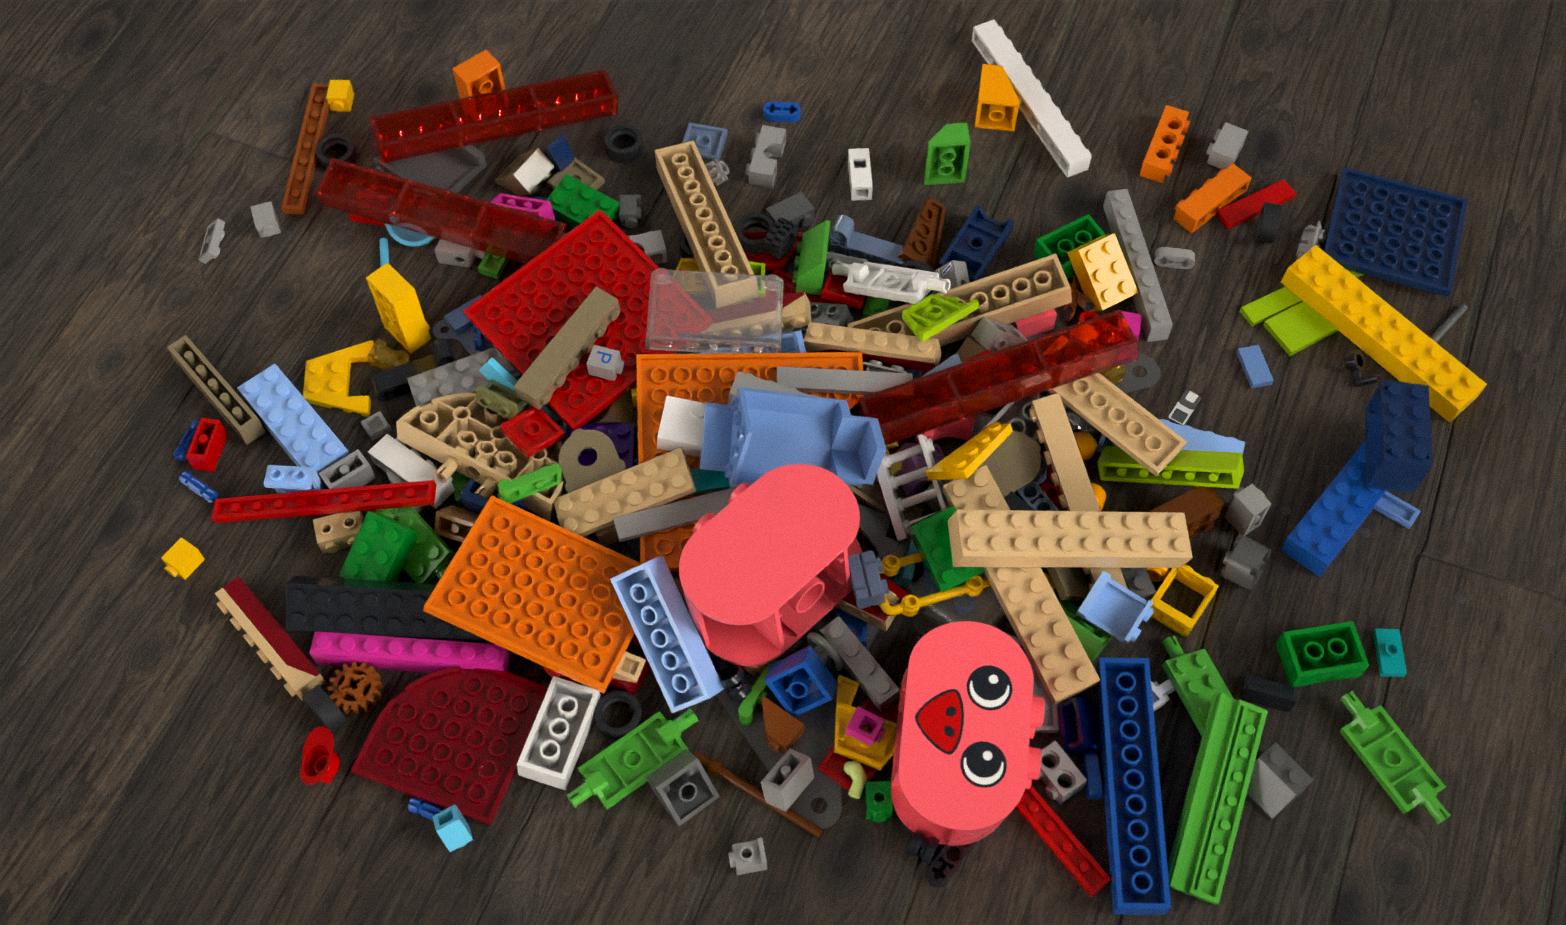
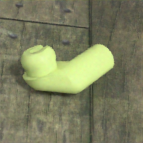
(858, 776)

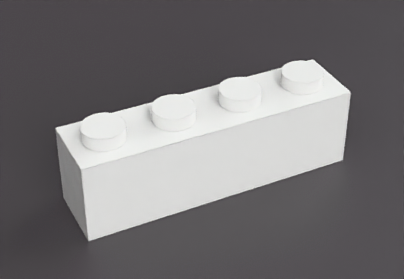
(395, 456)

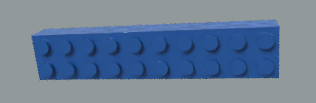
(1132, 788)

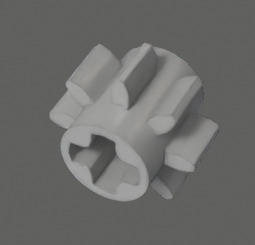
(717, 171)

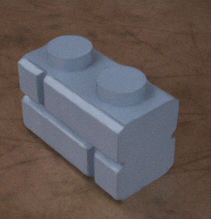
(866, 580)

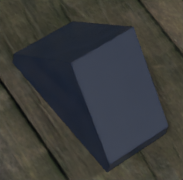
(559, 154)

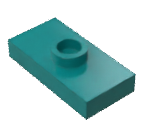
(1389, 652)

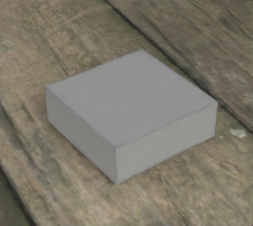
(376, 426)

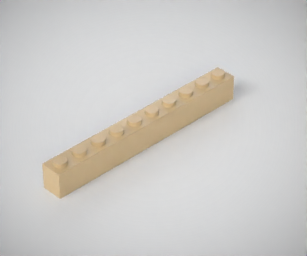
(1067, 466)

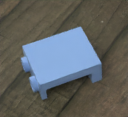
(292, 479)
(1115, 609)

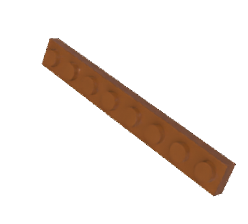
(305, 154)

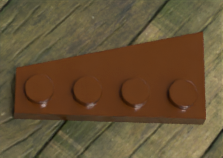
(925, 235)

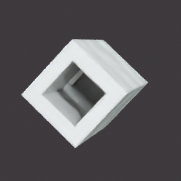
(860, 174)

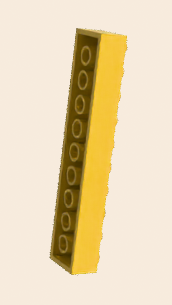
(1382, 332)

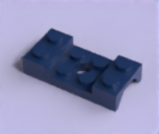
(979, 229)

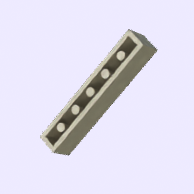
(567, 348)
(216, 390)

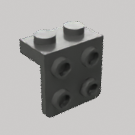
(829, 314)

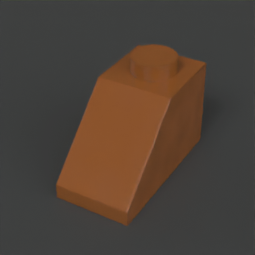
(780, 727)

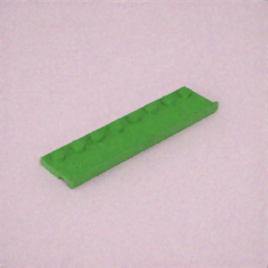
(1215, 798)

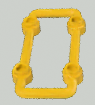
(910, 604)

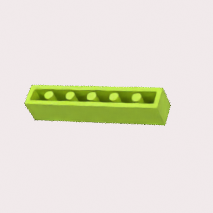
(1186, 468)

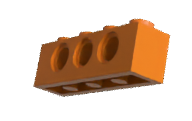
(1164, 144)

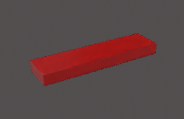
(1251, 205)

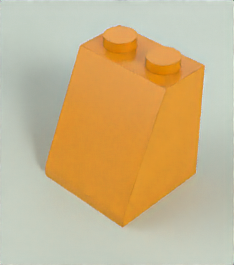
(996, 100)

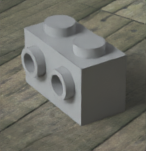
(1226, 146)
(348, 472)
(1247, 509)
(787, 779)

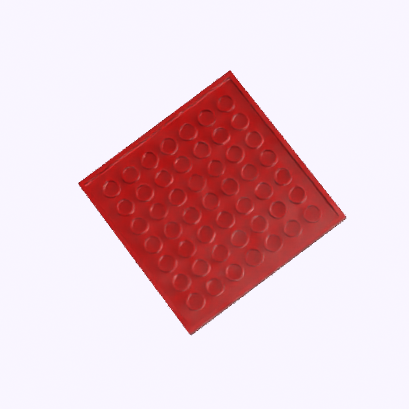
(542, 296)

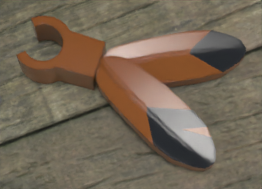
(1077, 298)

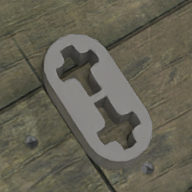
(1174, 258)

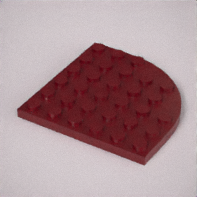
(453, 739)

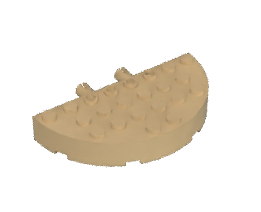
(470, 441)

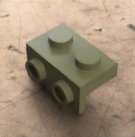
(500, 399)

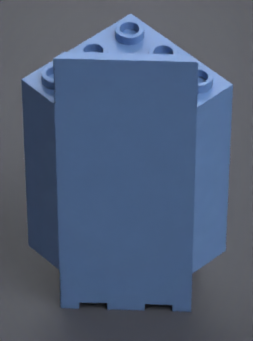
(783, 429)

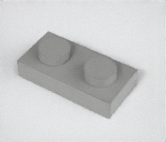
(213, 236)

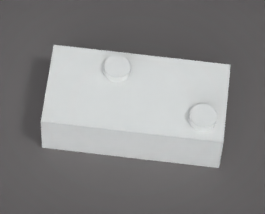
(681, 426)
(558, 733)

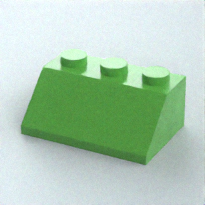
(948, 155)
(812, 259)
(1091, 637)

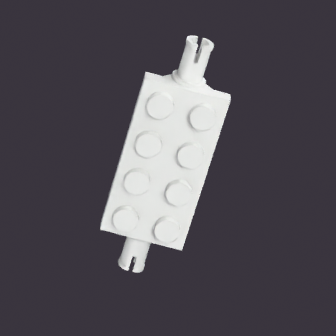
(889, 281)

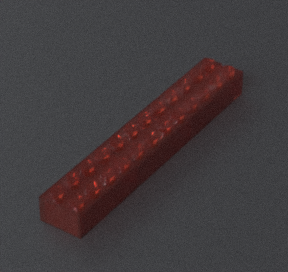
(493, 115)
(437, 212)
(1002, 377)

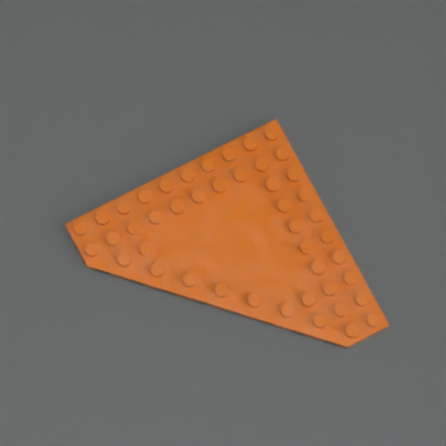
(708, 380)

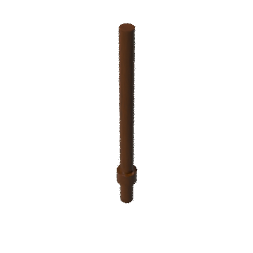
(716, 768)

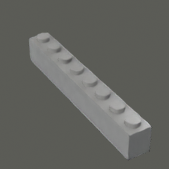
(1149, 299)

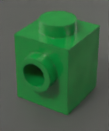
(878, 801)

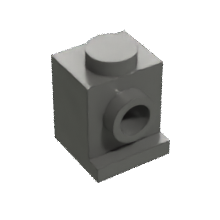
(630, 210)

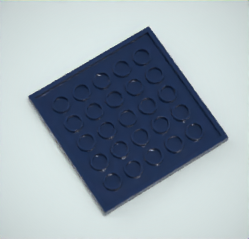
(1396, 231)

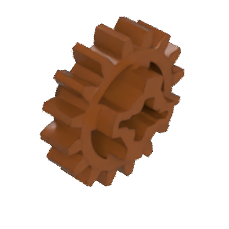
(343, 687)

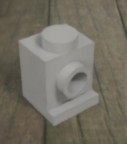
(755, 863)

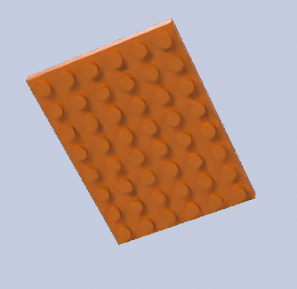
(538, 594)

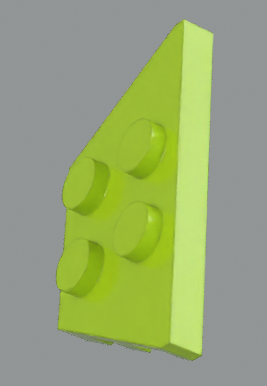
(935, 314)

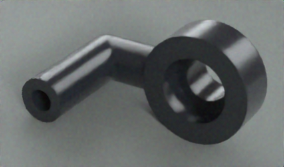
(1355, 363)

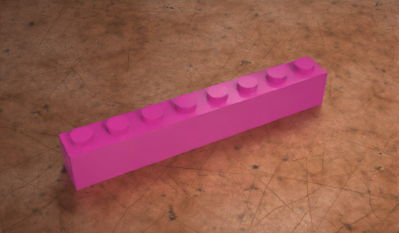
(405, 653)

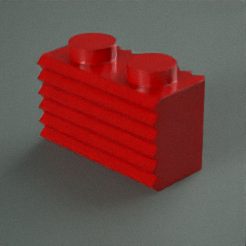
(207, 445)

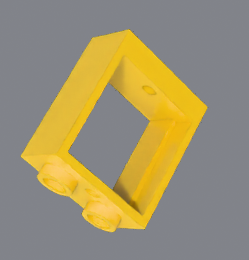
(1170, 616)

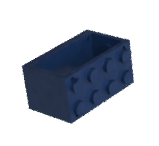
(1398, 436)

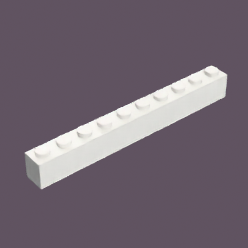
(1033, 100)

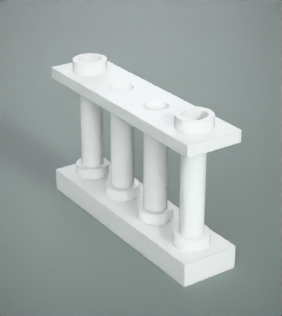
(890, 484)

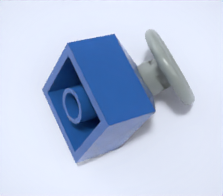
(803, 679)

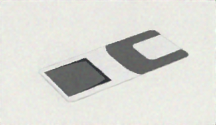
(1185, 407)

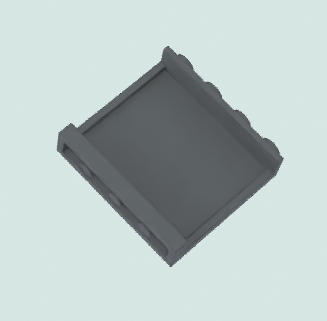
(442, 169)

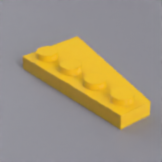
(970, 455)

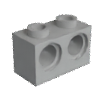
(996, 335)
(1064, 770)

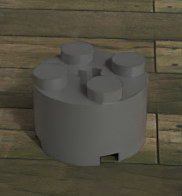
(1245, 562)

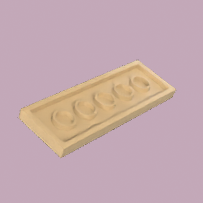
(1122, 421)
(626, 492)

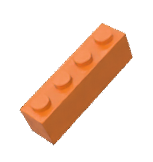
(1212, 196)

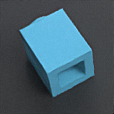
(452, 828)

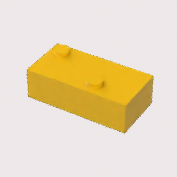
(399, 308)

